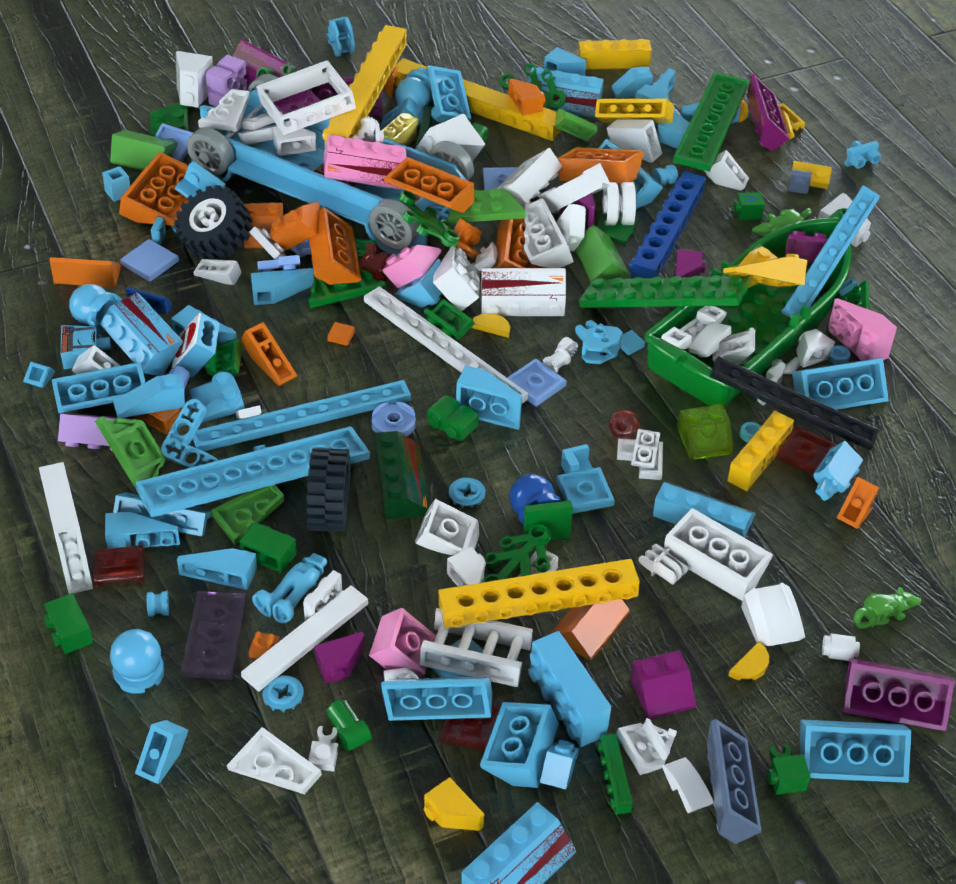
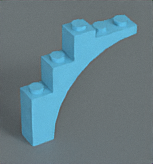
(668, 133)

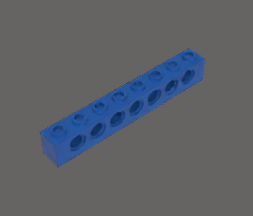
(668, 226)

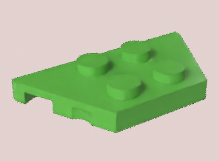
(490, 206)
(133, 447)

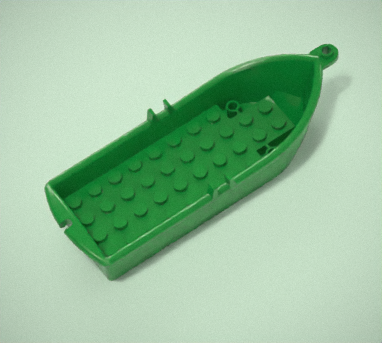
(759, 310)

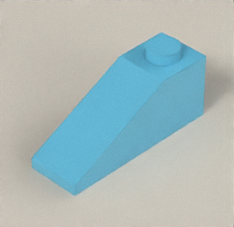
(156, 395)
(223, 567)

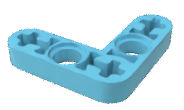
(182, 442)

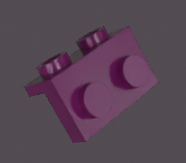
(805, 246)

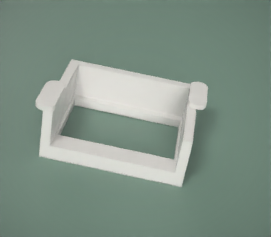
(589, 182)

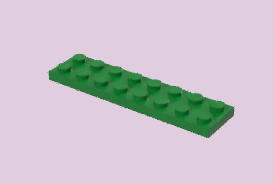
(711, 122)
(665, 292)

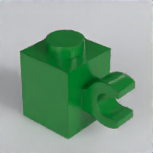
(787, 772)

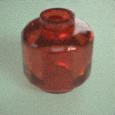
(617, 425)

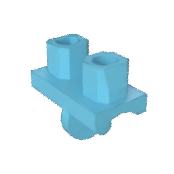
(861, 153)

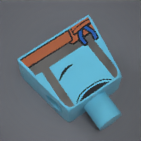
(77, 340)

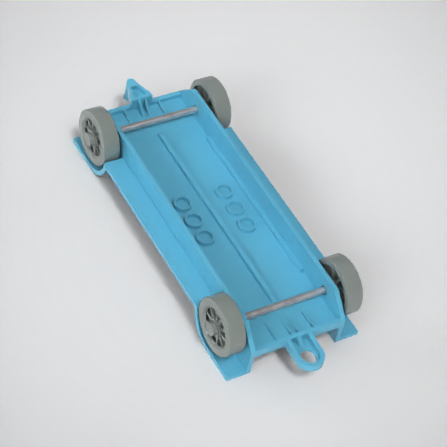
(294, 175)

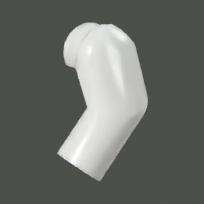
(793, 365)
(400, 673)

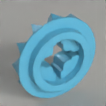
(461, 486)
(280, 685)

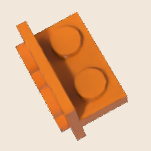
(468, 238)

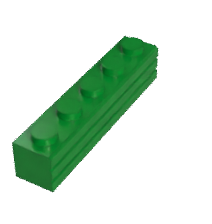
(614, 774)

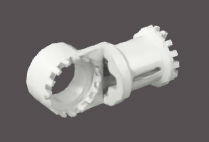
(367, 129)
(562, 354)

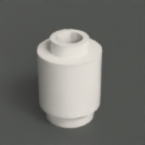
(840, 647)

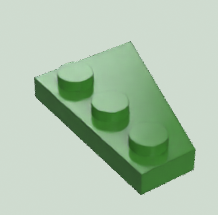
(241, 512)

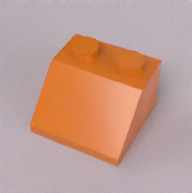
(262, 217)
(296, 226)

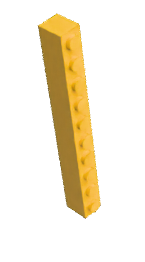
(369, 81)
(496, 106)

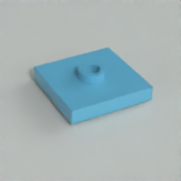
(585, 490)

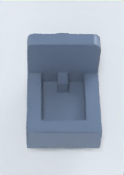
(800, 181)

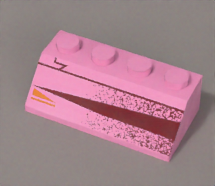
(361, 160)

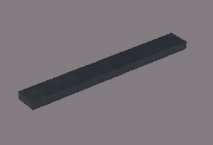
(794, 403)

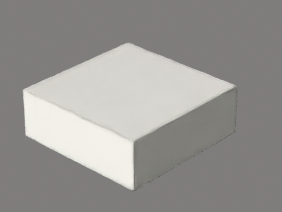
(248, 412)

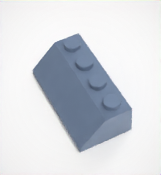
(732, 783)

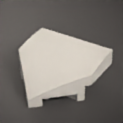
(646, 745)

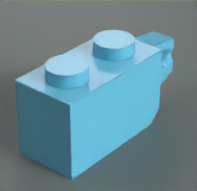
(836, 470)

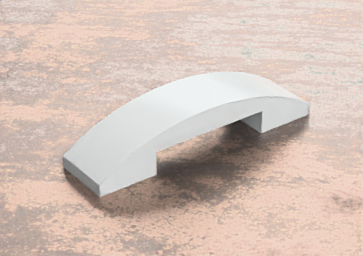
(686, 335)

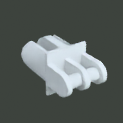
(662, 563)

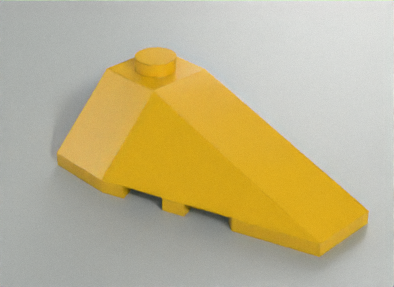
(774, 272)

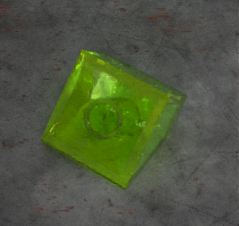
(705, 431)

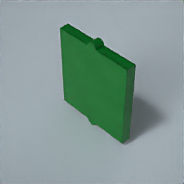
(618, 232)

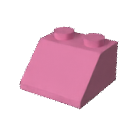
(410, 264)
(400, 642)

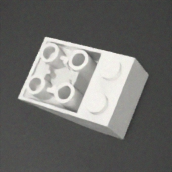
(457, 279)

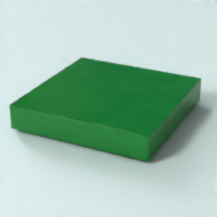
(555, 516)

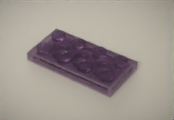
(214, 635)

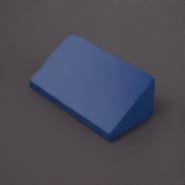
(158, 303)

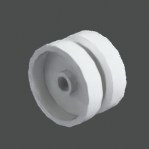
(619, 203)

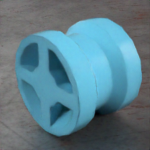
(157, 604)

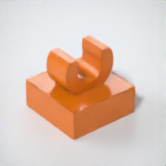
(262, 643)

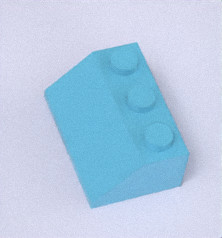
(520, 743)

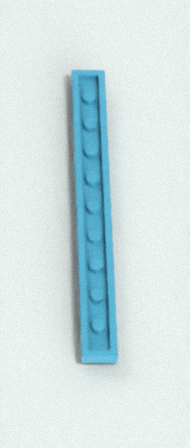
(300, 416)

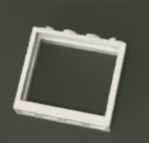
(299, 82)
(66, 528)

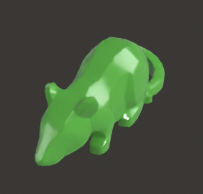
(786, 218)
(881, 607)

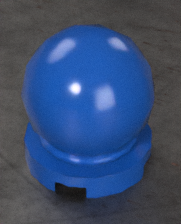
(531, 490)

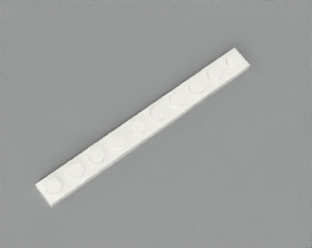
(431, 336)

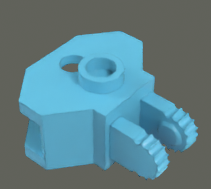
(341, 36)
(598, 340)

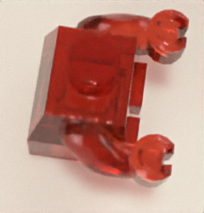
(374, 262)

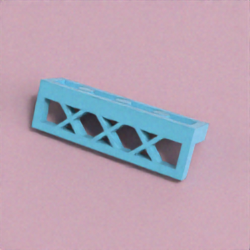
(189, 520)

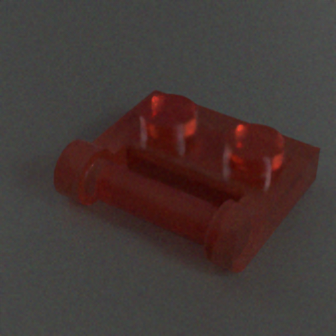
(119, 565)

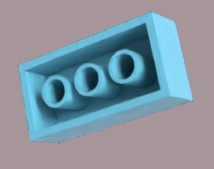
(569, 689)

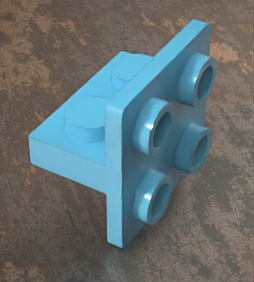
(195, 179)

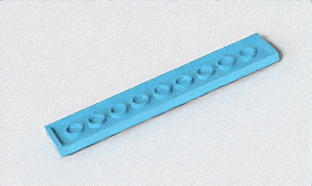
(242, 472)

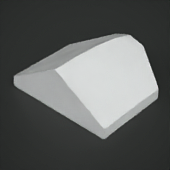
(736, 346)

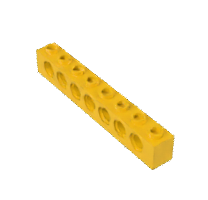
(538, 593)

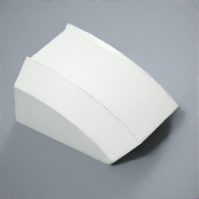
(447, 529)
(773, 615)

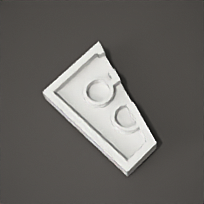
(228, 112)

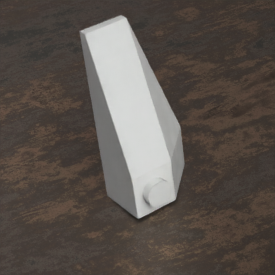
(543, 238)

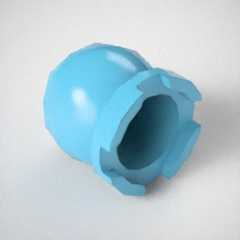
(415, 86)
(90, 304)
(136, 661)

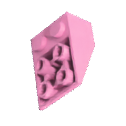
(862, 330)

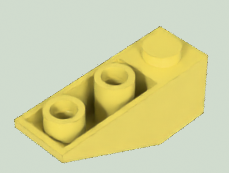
(402, 129)

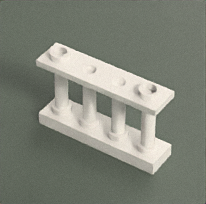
(473, 663)

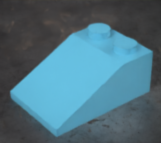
(489, 397)

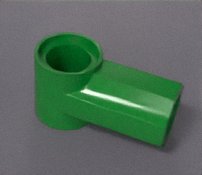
(350, 730)

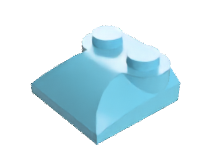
(219, 396)

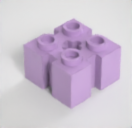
(224, 77)

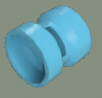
(665, 175)

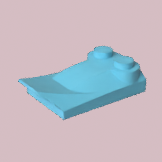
(447, 94)

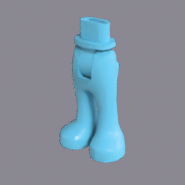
(300, 579)

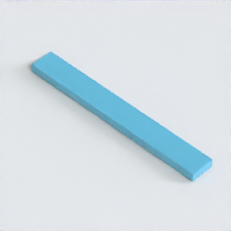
(832, 251)

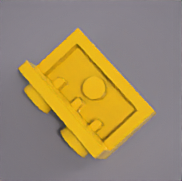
(820, 174)

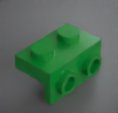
(449, 320)
(226, 358)

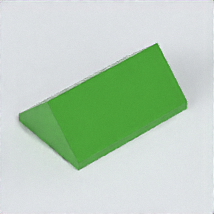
(138, 149)
(600, 256)

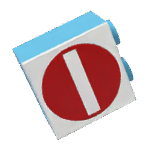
(198, 344)

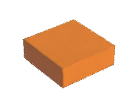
(341, 333)

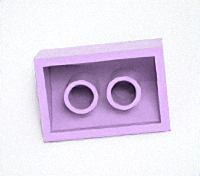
(82, 429)

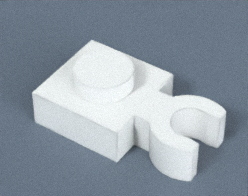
(487, 257)
(324, 751)

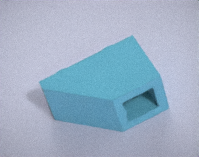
(565, 62)
(559, 764)

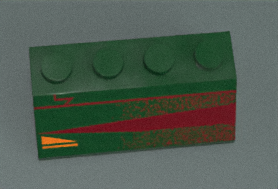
(401, 475)

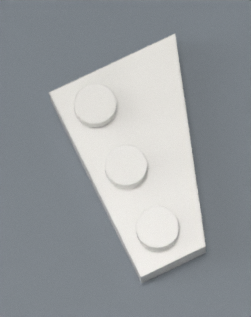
(274, 763)

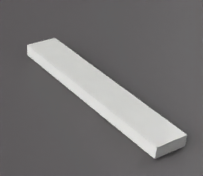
(304, 638)

